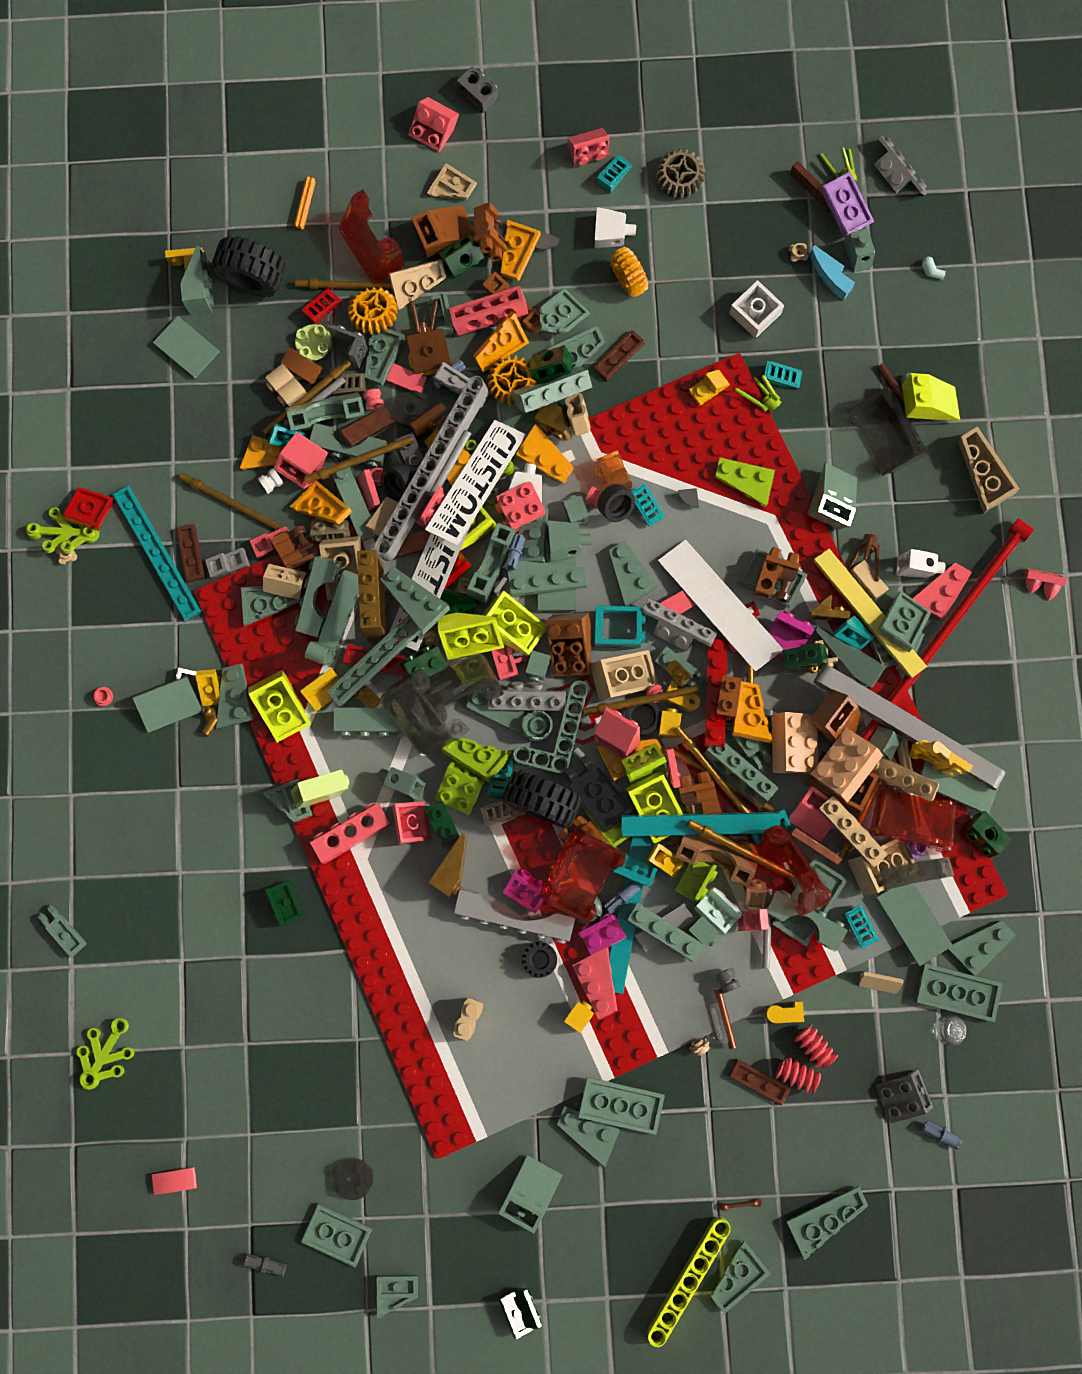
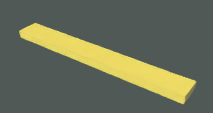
(866, 610)

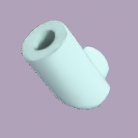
(930, 269)

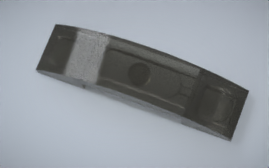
(916, 873)

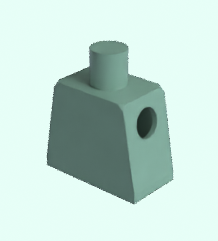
(860, 246)
(565, 540)
(402, 782)

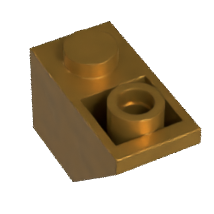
(553, 420)

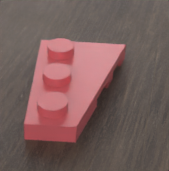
(943, 591)
(597, 982)

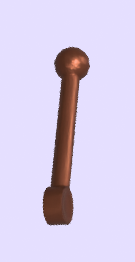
(757, 1202)

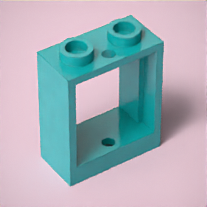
(622, 643)

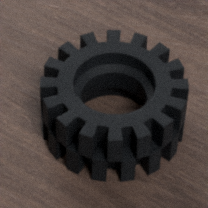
(551, 959)

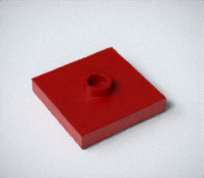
(88, 508)

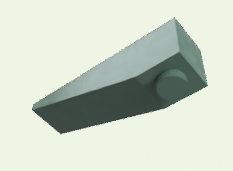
(353, 499)
(858, 663)

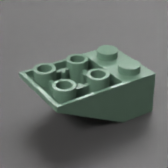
(197, 284)
(834, 497)
(530, 1194)

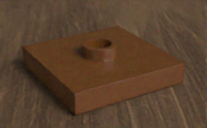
(428, 350)
(429, 421)

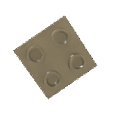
(322, 527)

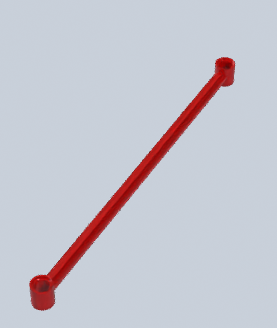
(1019, 532)

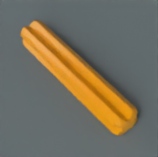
(304, 203)

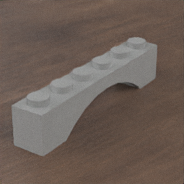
(474, 905)

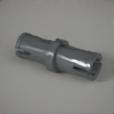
(265, 1265)

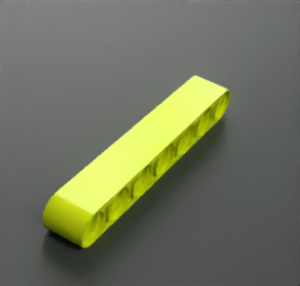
(688, 1291)

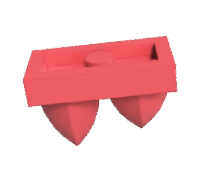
(1052, 582)

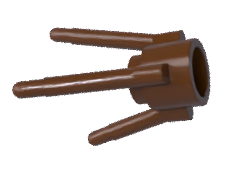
(422, 327)
(868, 545)

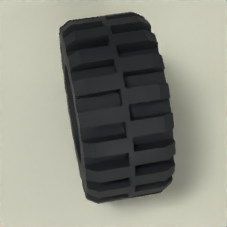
(248, 266)
(541, 798)

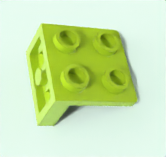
(644, 764)
(460, 788)
(695, 880)

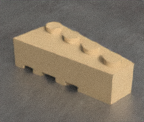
(987, 472)

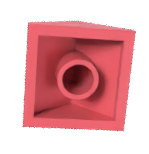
(411, 822)

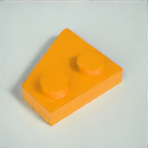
(260, 454)

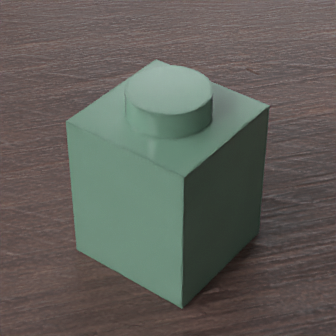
(575, 510)
(537, 666)
(886, 741)
(703, 932)

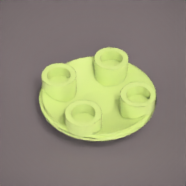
(313, 341)

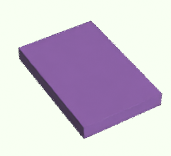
(847, 204)

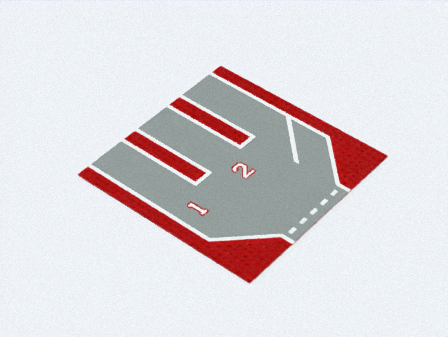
(403, 932)

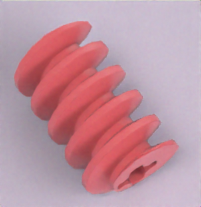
(816, 1047)
(798, 1075)

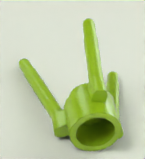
(848, 164)
(771, 400)

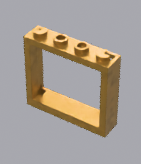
(371, 595)

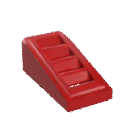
(316, 319)

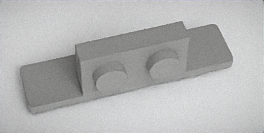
(895, 170)
(677, 628)
(529, 697)

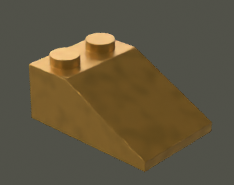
(450, 872)

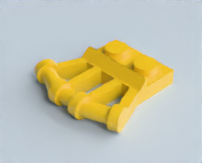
(940, 758)

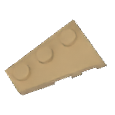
(415, 280)

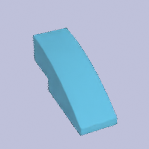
(831, 273)

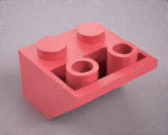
(433, 123)
(588, 146)
(300, 459)
(617, 734)
(808, 816)

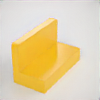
(316, 691)

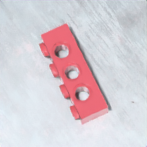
(488, 310)
(379, 822)

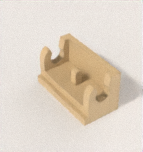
(284, 581)

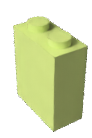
(320, 789)

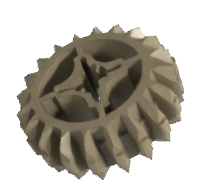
(667, 168)

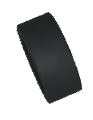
(389, 484)
(623, 510)
(656, 713)

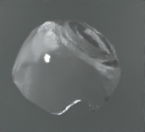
(950, 1030)

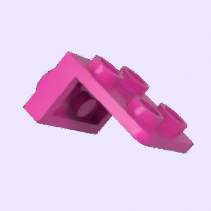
(790, 632)

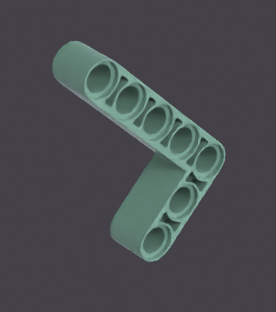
(336, 621)
(563, 736)

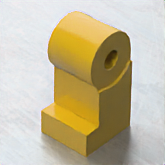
(688, 703)
(785, 1014)

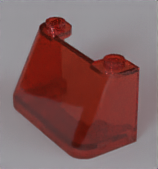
(374, 256)
(914, 819)
(782, 847)
(580, 874)

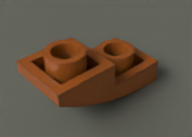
(301, 365)

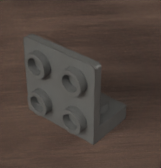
(353, 340)
(904, 1097)

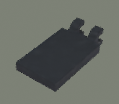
(599, 794)

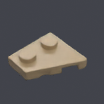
(452, 184)

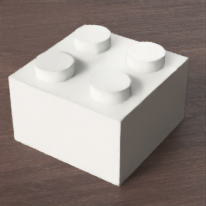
(756, 309)

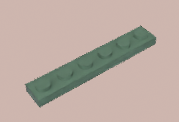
(373, 661)

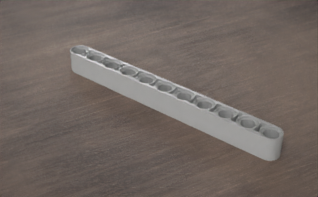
(431, 459)
(906, 724)

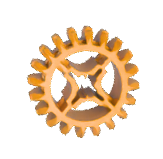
(629, 271)
(374, 314)
(505, 378)

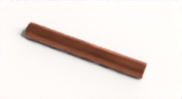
(891, 381)
(725, 1017)

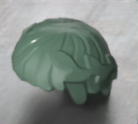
(536, 725)

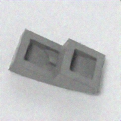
(227, 563)

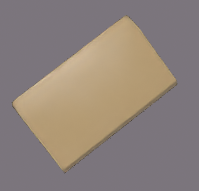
(381, 516)
(866, 578)
(880, 982)

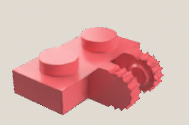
(506, 663)

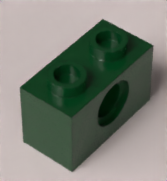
(452, 254)
(551, 364)
(805, 657)
(442, 824)
(995, 839)

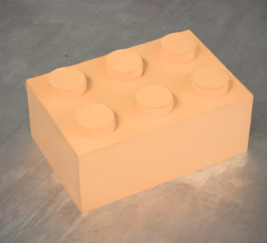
(794, 743)
(847, 764)

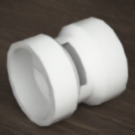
(270, 481)

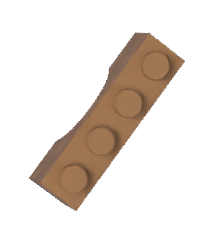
(699, 849)

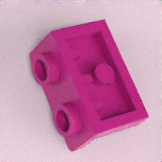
(525, 890)
(602, 934)

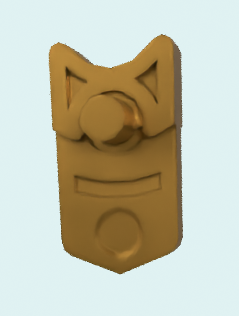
(678, 672)
(367, 697)

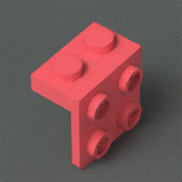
(519, 506)
(430, 508)

